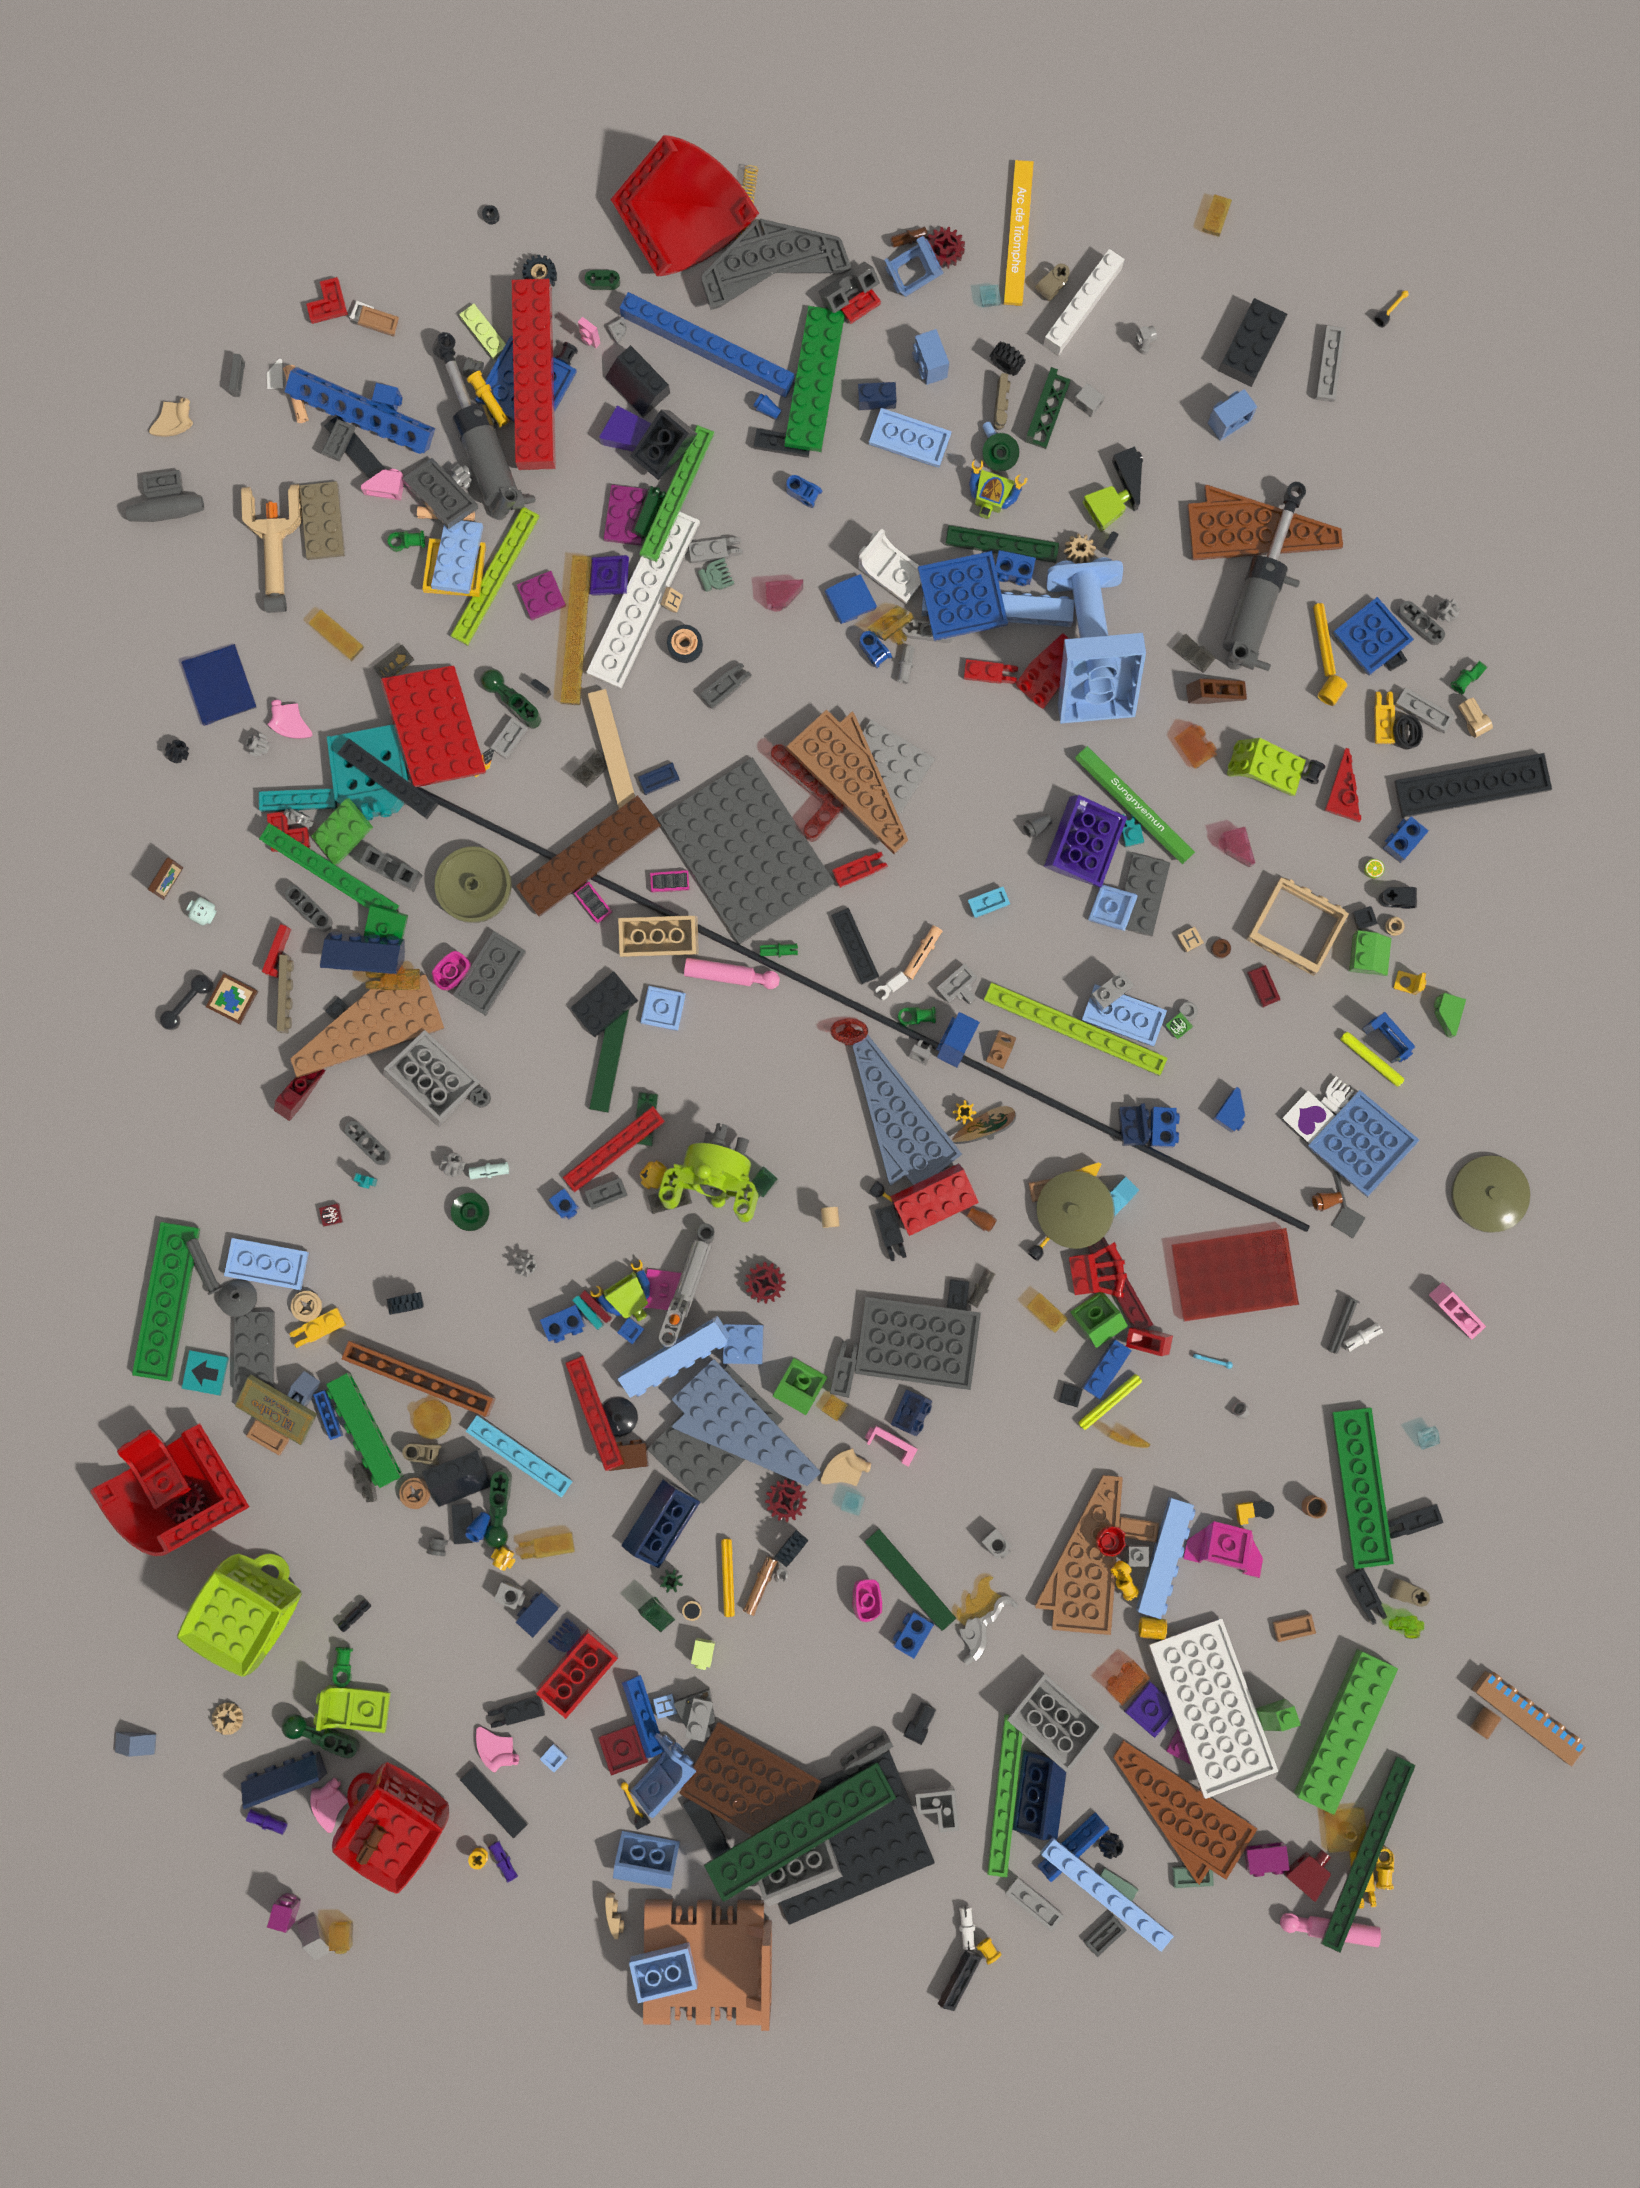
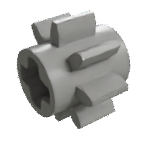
(462, 476)
(1447, 610)
(257, 744)
(452, 1165)
(524, 1264)

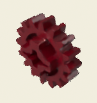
(953, 249)
(769, 1271)
(794, 1496)
(188, 1504)

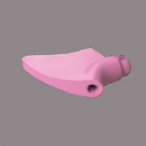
(287, 721)
(495, 1749)
(327, 1803)

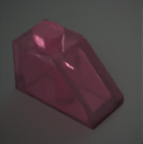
(782, 593)
(1237, 846)

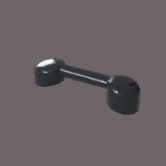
(170, 1019)

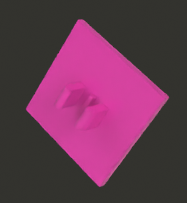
(662, 1288)

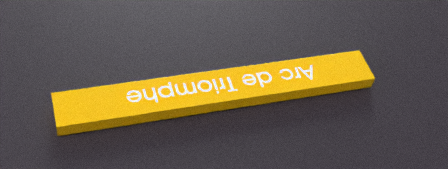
(1018, 233)

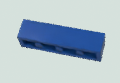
(328, 1415)

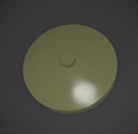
(473, 884)
(1490, 1194)
(1075, 1209)

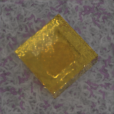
(834, 1407)

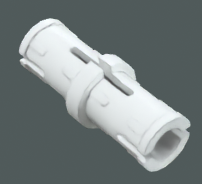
(1362, 1337)
(967, 1927)

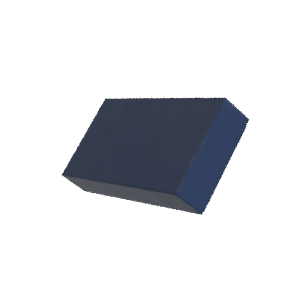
(659, 778)

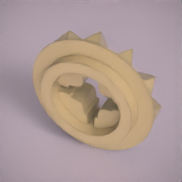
(297, 1306)
(234, 1714)

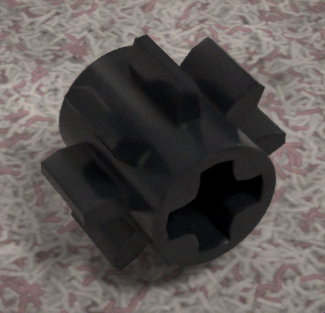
(176, 751)
(1111, 1845)

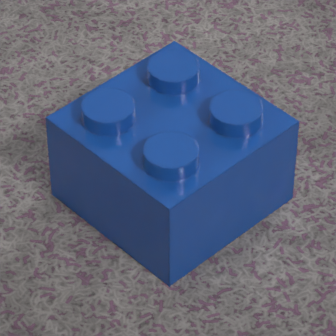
(956, 1039)

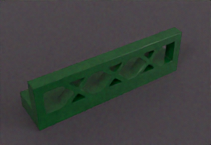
(1039, 412)

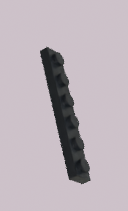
(387, 779)

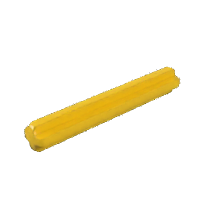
(1324, 639)
(727, 1573)

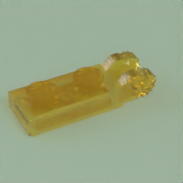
(404, 980)
(549, 1546)

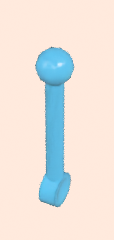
(1228, 1365)

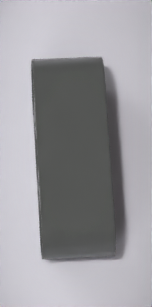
(301, 903)

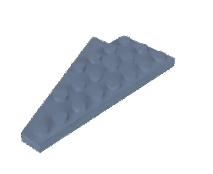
(904, 1128)
(731, 1420)

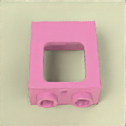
(910, 1449)

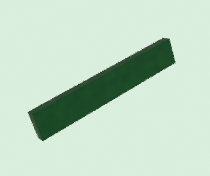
(994, 542)
(608, 1064)
(910, 1579)

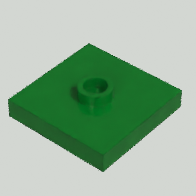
(385, 922)

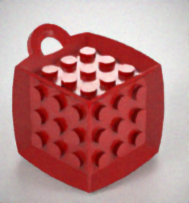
(408, 1812)

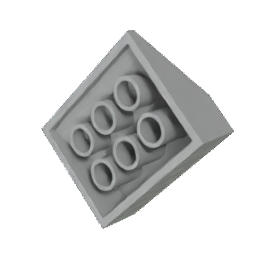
(431, 1078)
(1055, 1722)
(801, 1875)

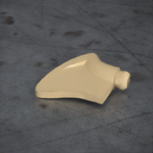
(173, 419)
(845, 1468)

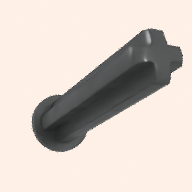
(203, 1266)
(1342, 1325)

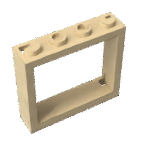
(1287, 955)

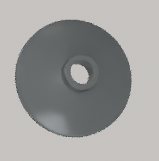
(243, 1304)

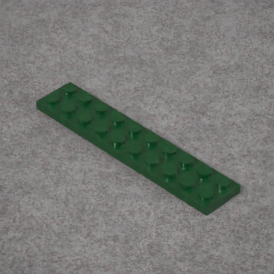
(799, 1831)

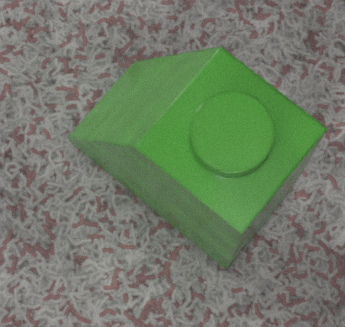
(1278, 1716)

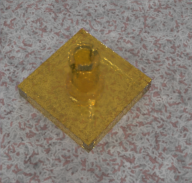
(891, 624)
(1344, 1829)

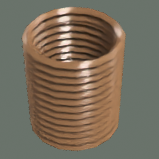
(1307, 1500)
(1485, 1722)

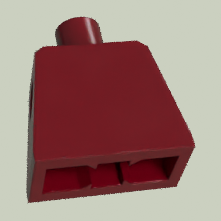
(1310, 1873)

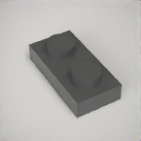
(606, 1193)

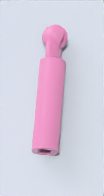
(729, 973)
(1316, 1926)

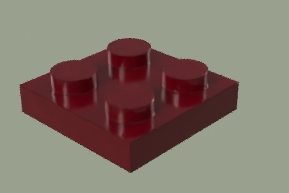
(622, 1749)

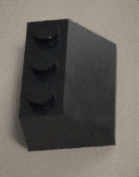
(637, 381)
(458, 1478)

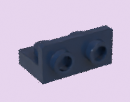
(1134, 1125)
(912, 1413)

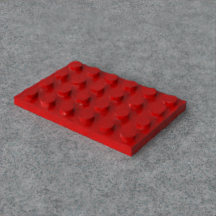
(433, 726)

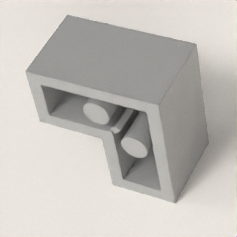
(939, 1801)

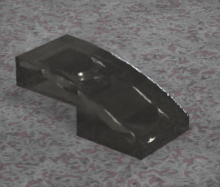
(1193, 653)

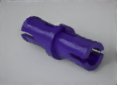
(266, 1822)
(503, 1861)

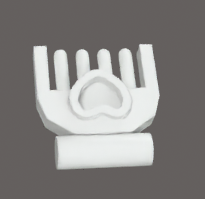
(1336, 1098)

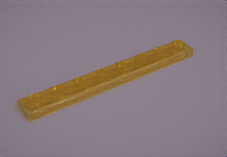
(576, 630)

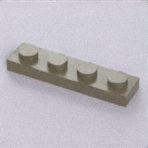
(285, 985)

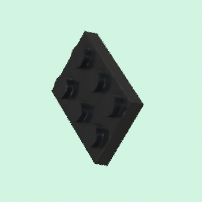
(604, 1004)

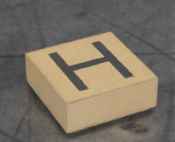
(671, 599)
(1190, 939)

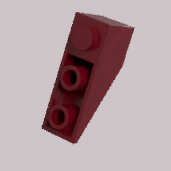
(296, 1094)

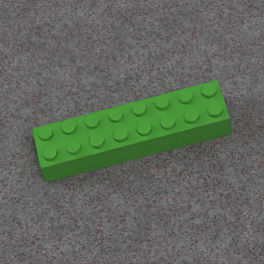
(1345, 1731)

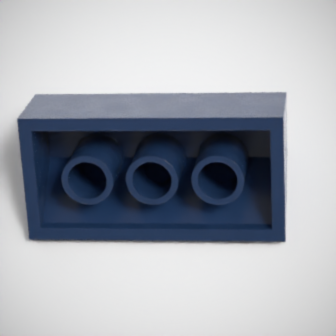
(363, 952)
(660, 1524)
(282, 1779)
(1039, 1796)

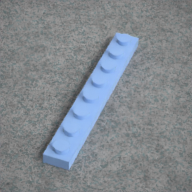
(1106, 1894)

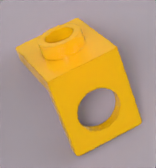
(1417, 982)

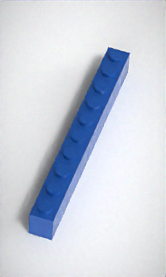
(707, 345)

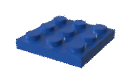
(1373, 636)

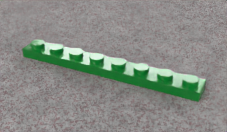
(324, 869)

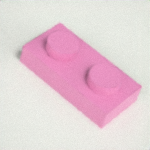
(588, 333)

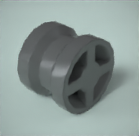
(472, 366)
(477, 1095)
(437, 1546)

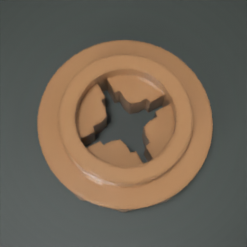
(406, 1490)

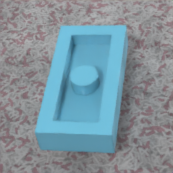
(988, 902)

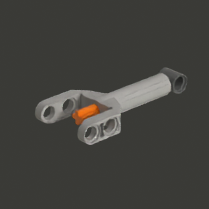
(686, 1288)

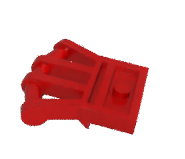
(1086, 1276)

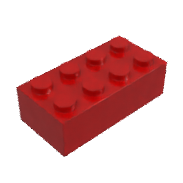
(934, 1199)
(577, 1673)

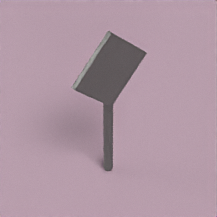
(1348, 1220)

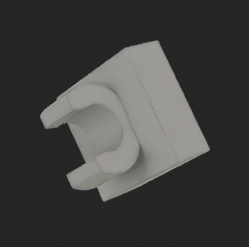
(919, 1054)

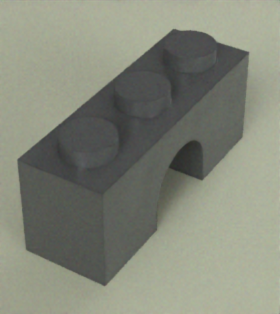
(857, 279)
(391, 869)

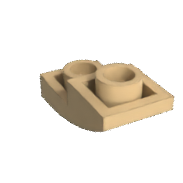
(614, 1920)

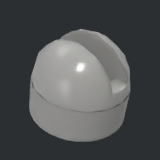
(1240, 1410)

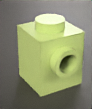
(703, 1653)

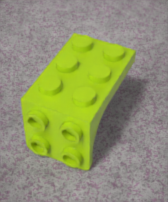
(1266, 763)
(352, 1709)

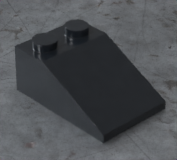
(663, 443)

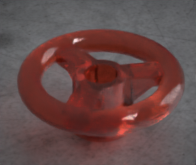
(849, 1034)

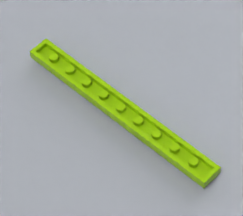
(1075, 1029)

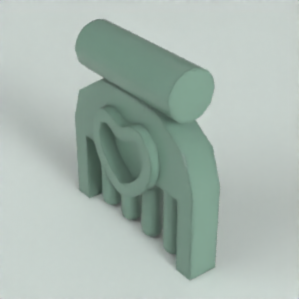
(713, 577)

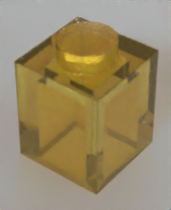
(341, 1936)

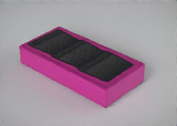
(669, 881)
(593, 902)

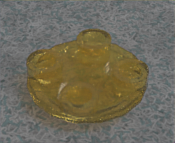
(432, 1419)

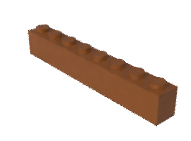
(418, 1378)

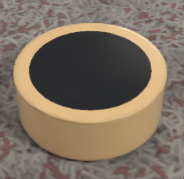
(692, 1610)

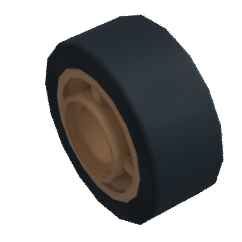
(688, 653)

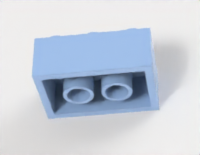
(663, 1972)

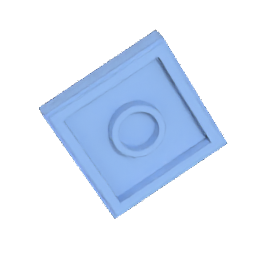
(1112, 907)
(663, 1008)

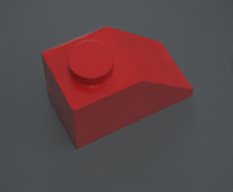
(1149, 1341)

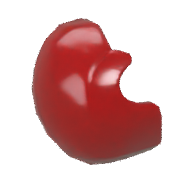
(1110, 1541)

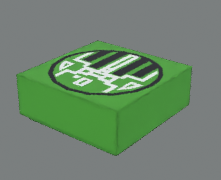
(1179, 1025)

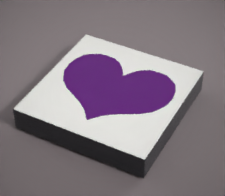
(1308, 1117)

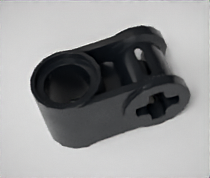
(1401, 897)

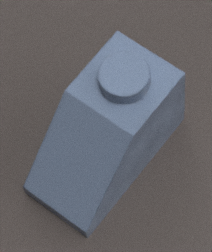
(304, 1388)

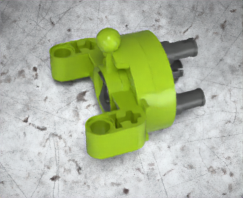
(715, 1173)

